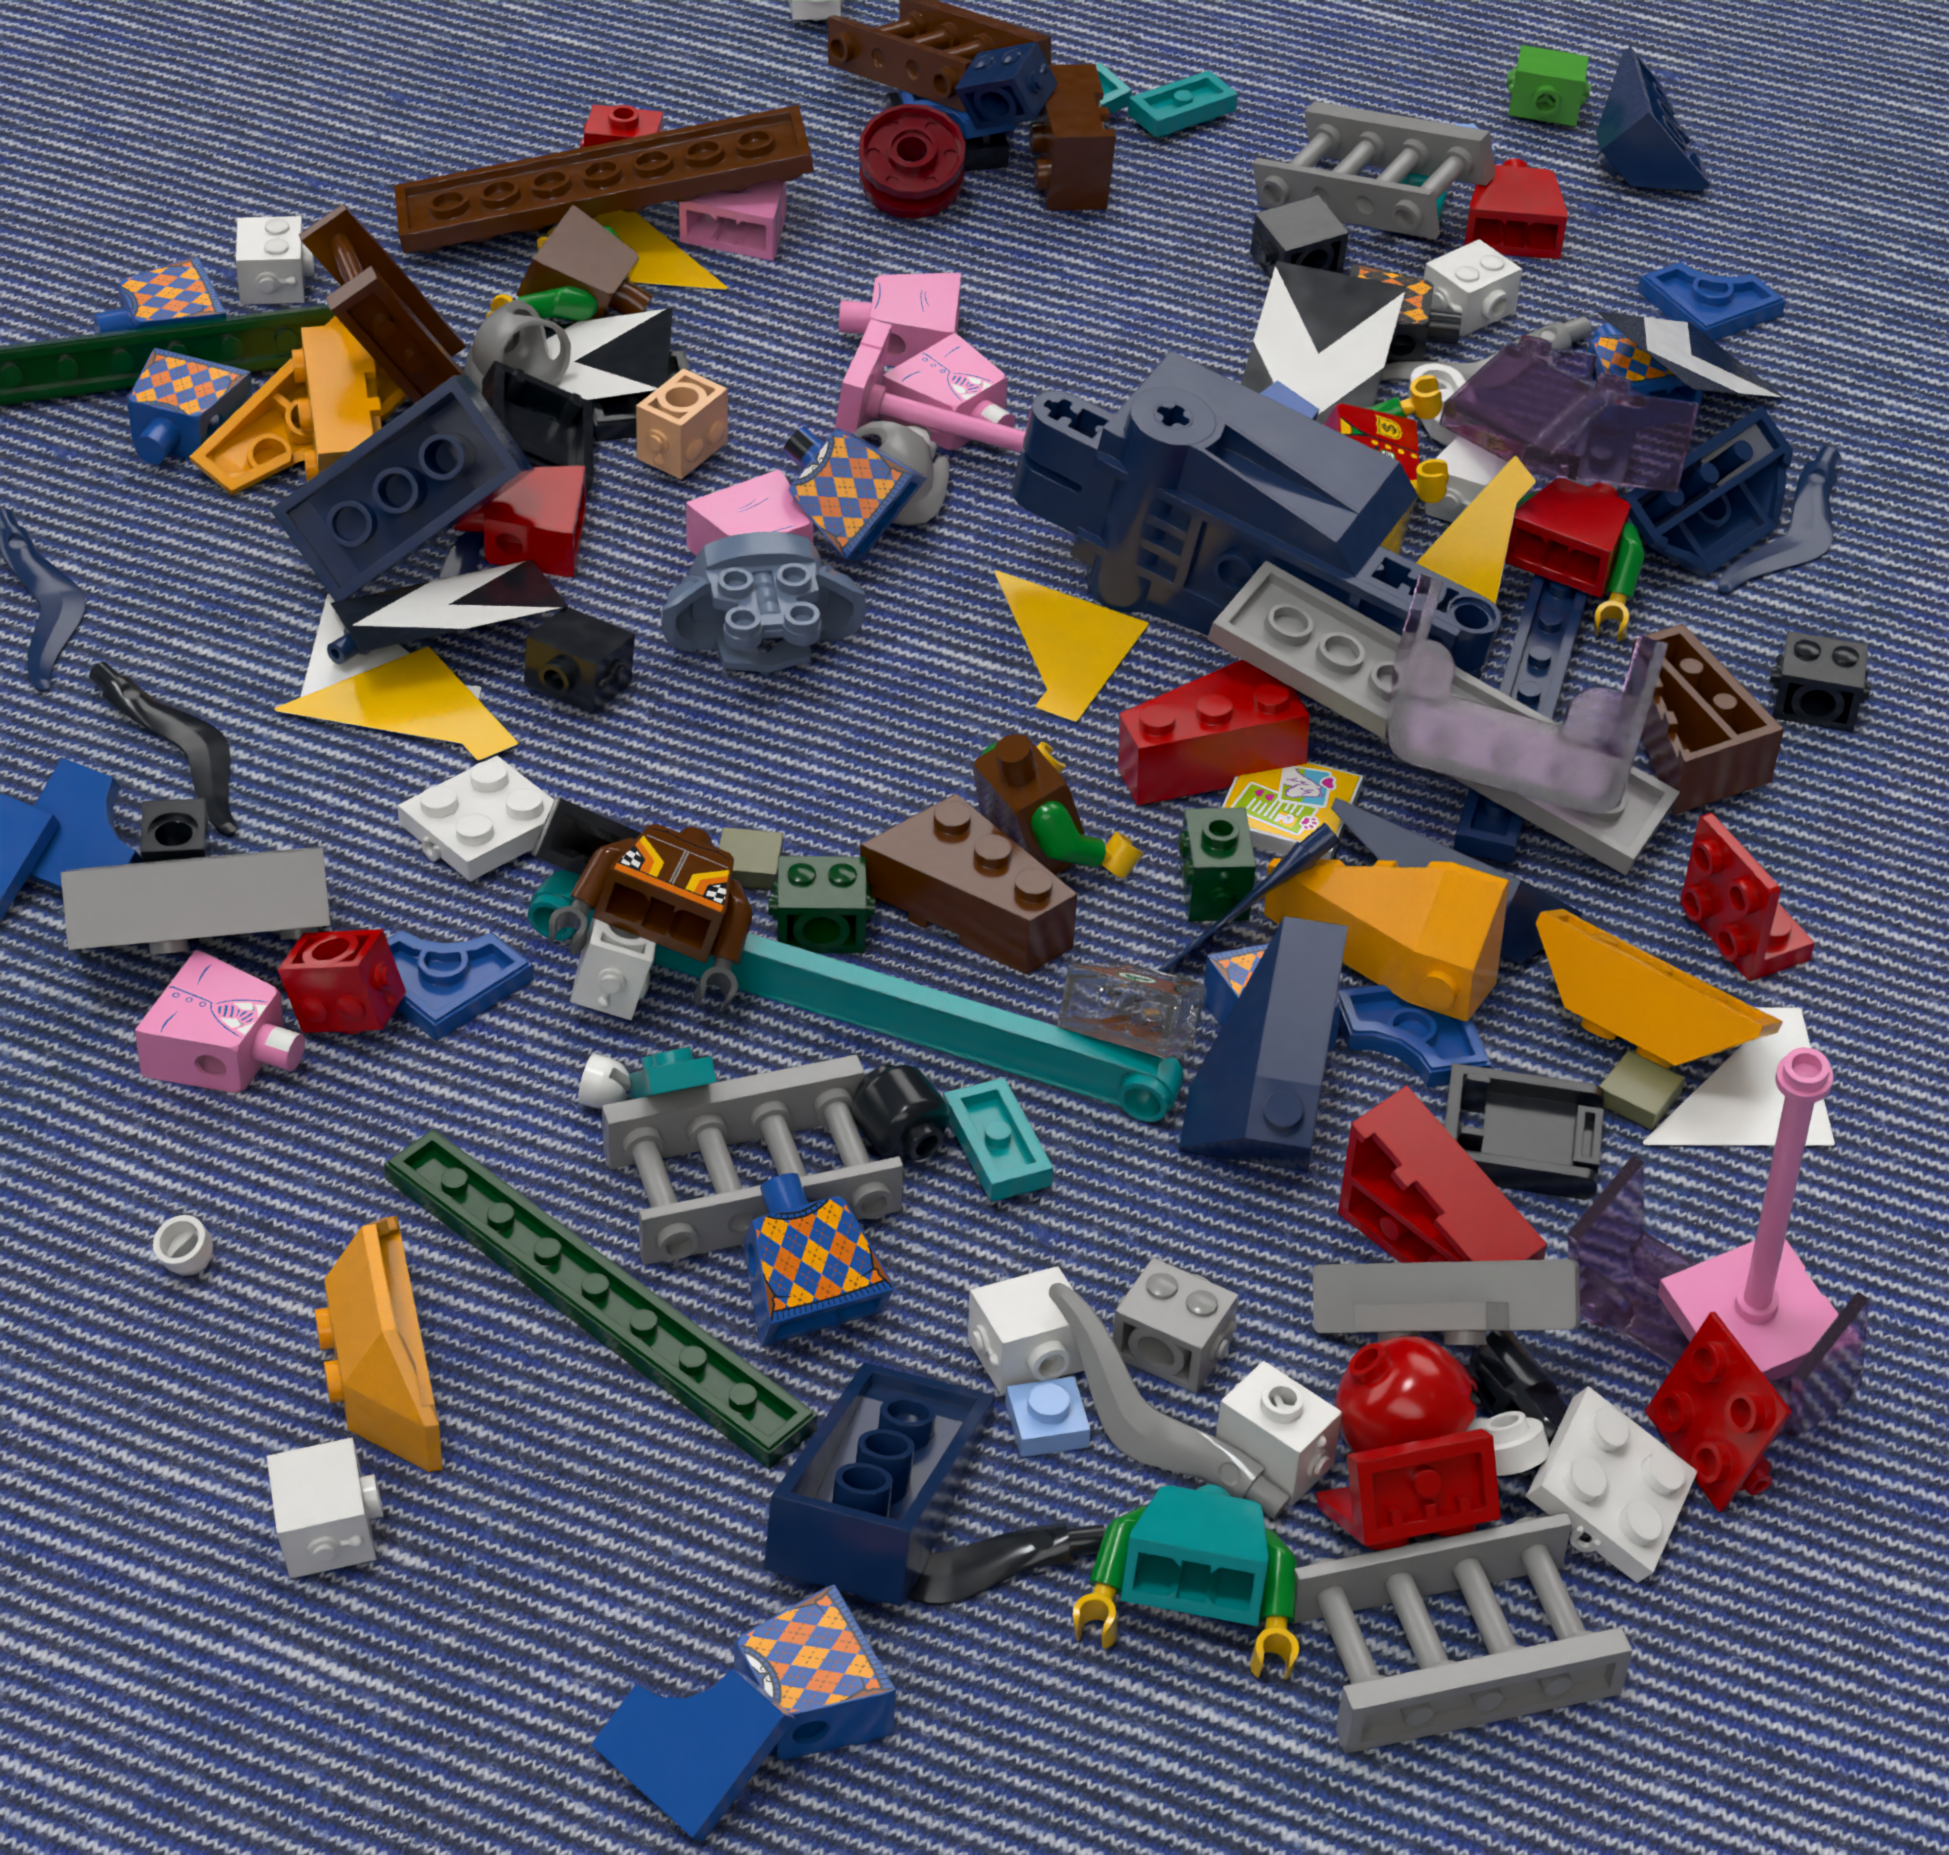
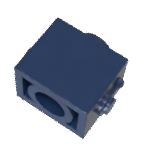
(1006, 86)

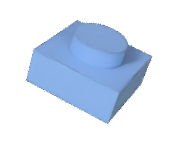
(1047, 1416)

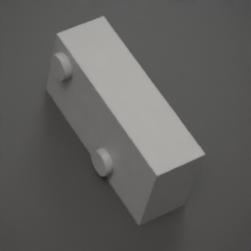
(196, 899)

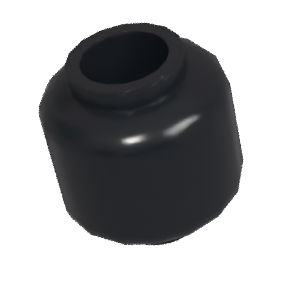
(900, 1112)

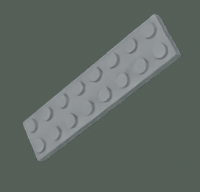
(1349, 668)

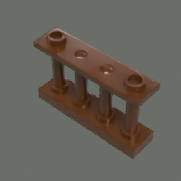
(923, 49)
(383, 306)

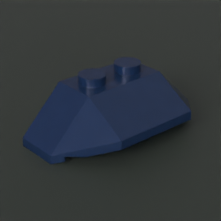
(1724, 499)

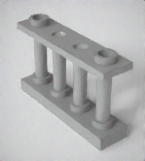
(1382, 141)
(737, 1112)
(1471, 1691)

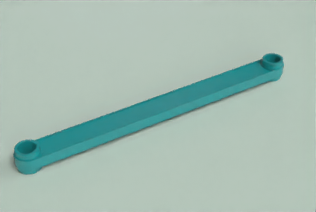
(922, 1015)

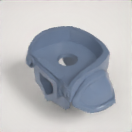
(758, 591)

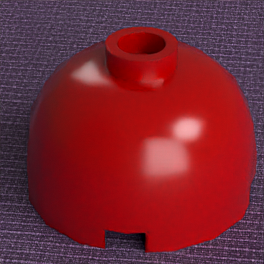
(1403, 1394)

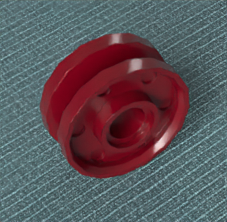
(915, 135)

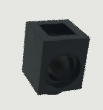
(174, 830)

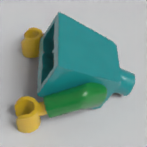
(1199, 1558)

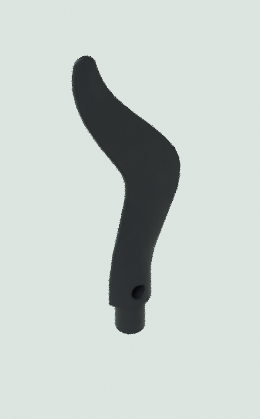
(199, 740)
(978, 1566)

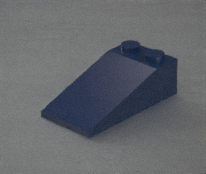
(402, 487)
(875, 1484)

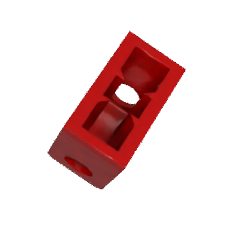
(1519, 212)
(535, 521)

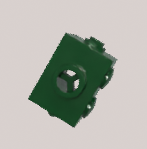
(1215, 862)
(822, 903)

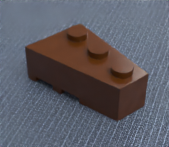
(1073, 143)
(1705, 726)
(975, 882)

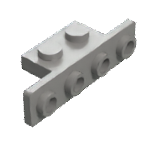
(1446, 1297)

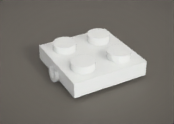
(478, 818)
(1612, 1484)

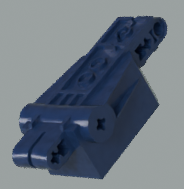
(1211, 482)

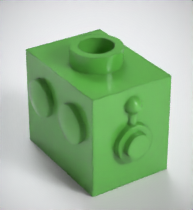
(1548, 85)

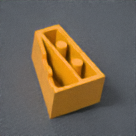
(340, 394)

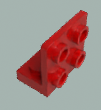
(1740, 905)
(1417, 1490)

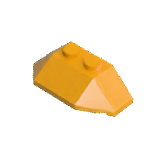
(1643, 997)
(379, 1347)

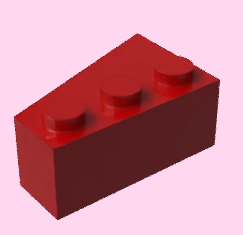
(1210, 734)
(1424, 1194)

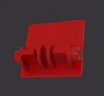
(1719, 1414)

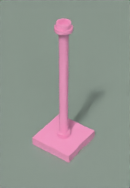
(866, 399)
(1764, 1284)

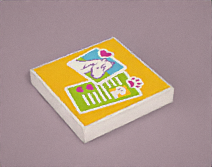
(1292, 803)

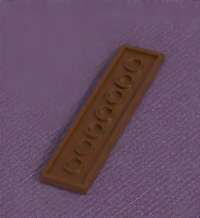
(602, 179)

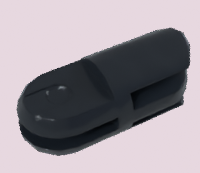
(1514, 1381)

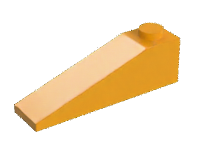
(266, 431)
(1414, 929)

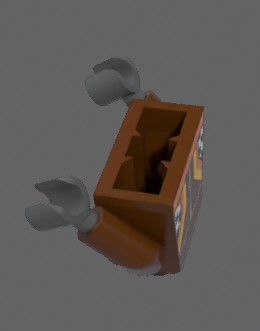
(668, 892)

